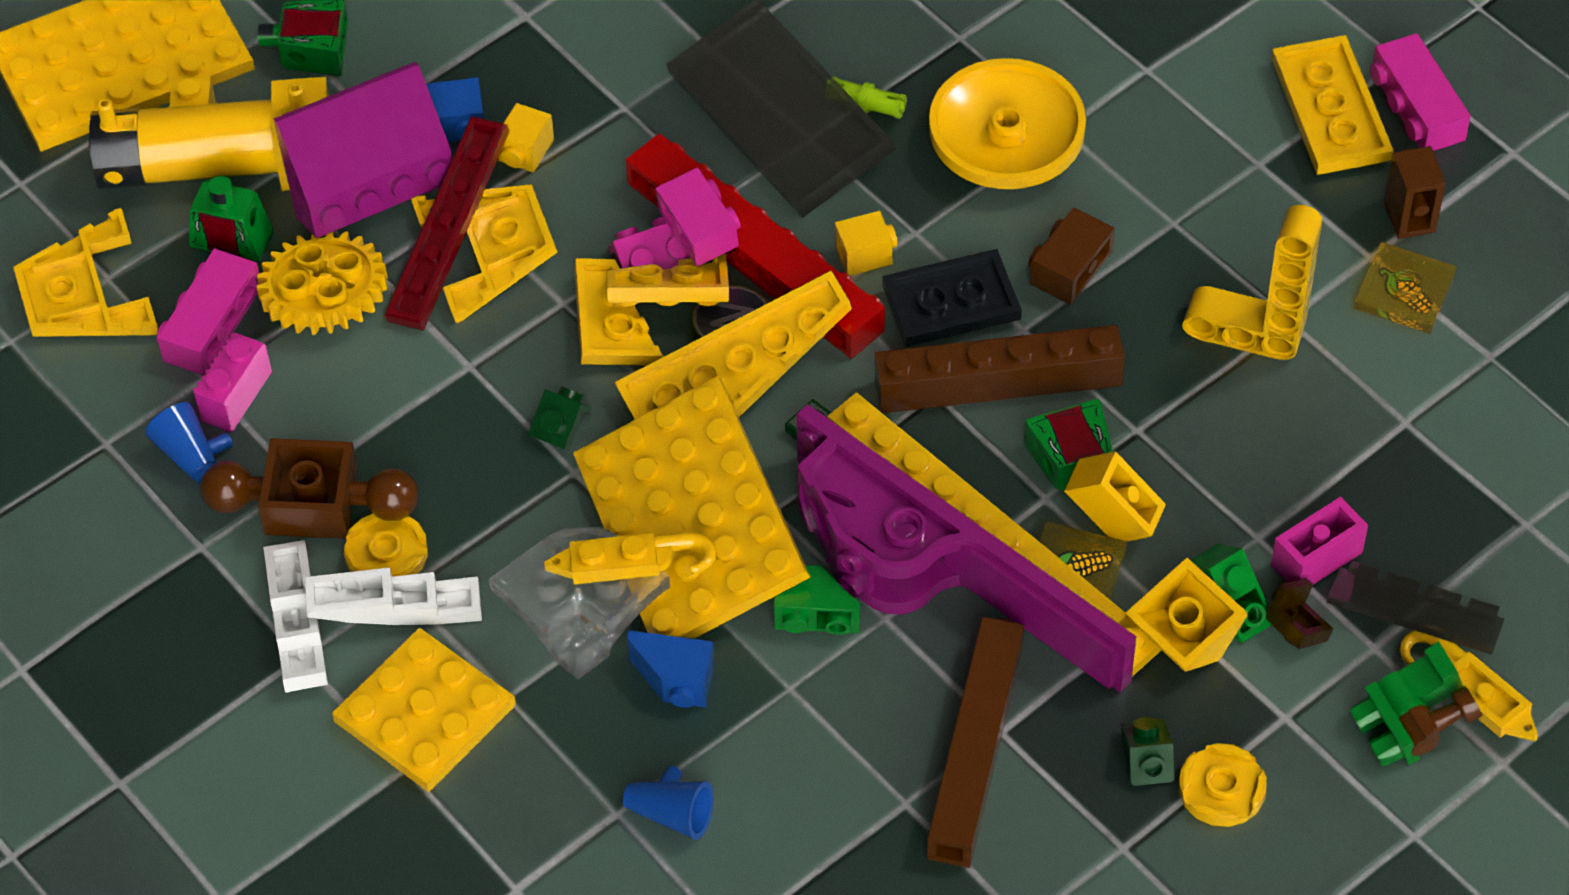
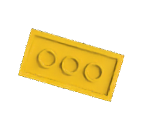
(1331, 105)

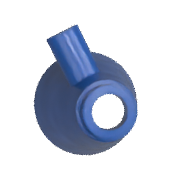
(182, 439)
(673, 803)

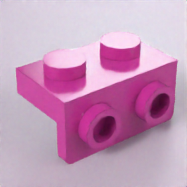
(650, 246)

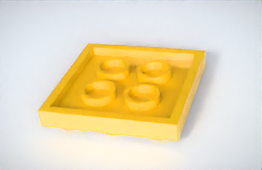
(424, 709)

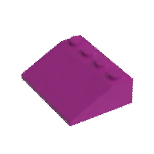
(363, 150)

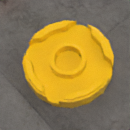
(386, 544)
(1222, 785)

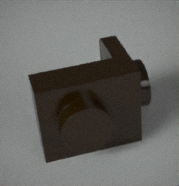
(1295, 617)

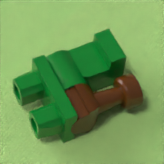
(1403, 706)

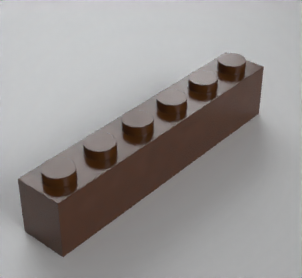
(999, 368)

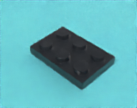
(951, 297)

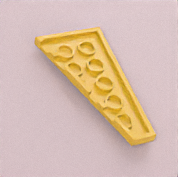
(745, 352)

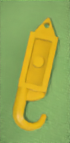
(627, 556)
(1500, 704)

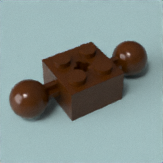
(309, 489)

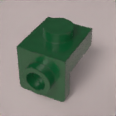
(558, 417)
(1148, 751)

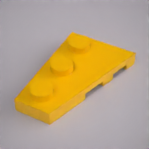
(668, 287)
(607, 330)

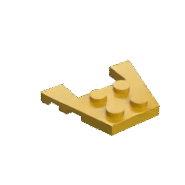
(508, 243)
(65, 293)

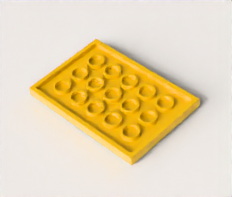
(115, 52)
(695, 474)

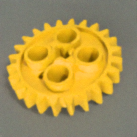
(322, 282)

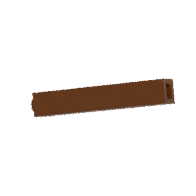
(975, 742)

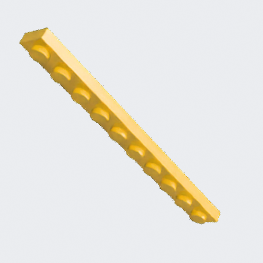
(900, 449)

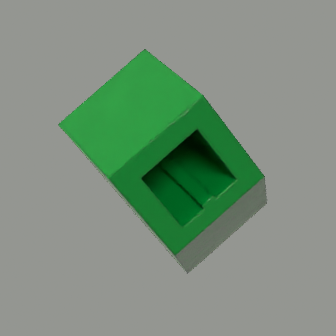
(1233, 574)
(817, 606)

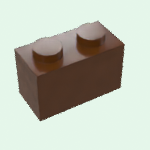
(1414, 192)
(1071, 255)

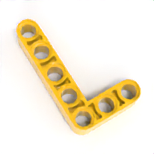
(1258, 325)

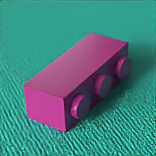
(1419, 93)
(208, 311)

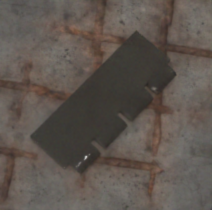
(1401, 603)

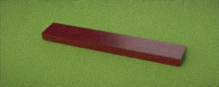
(447, 223)

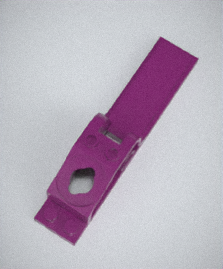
(905, 544)

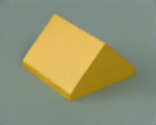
(1188, 617)

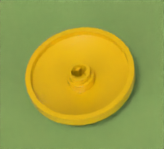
(1007, 123)

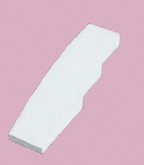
(388, 600)
(296, 634)

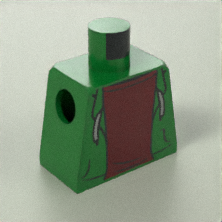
(309, 36)
(229, 220)
(1064, 437)

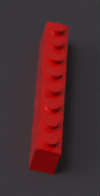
(766, 251)

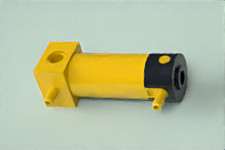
(195, 140)

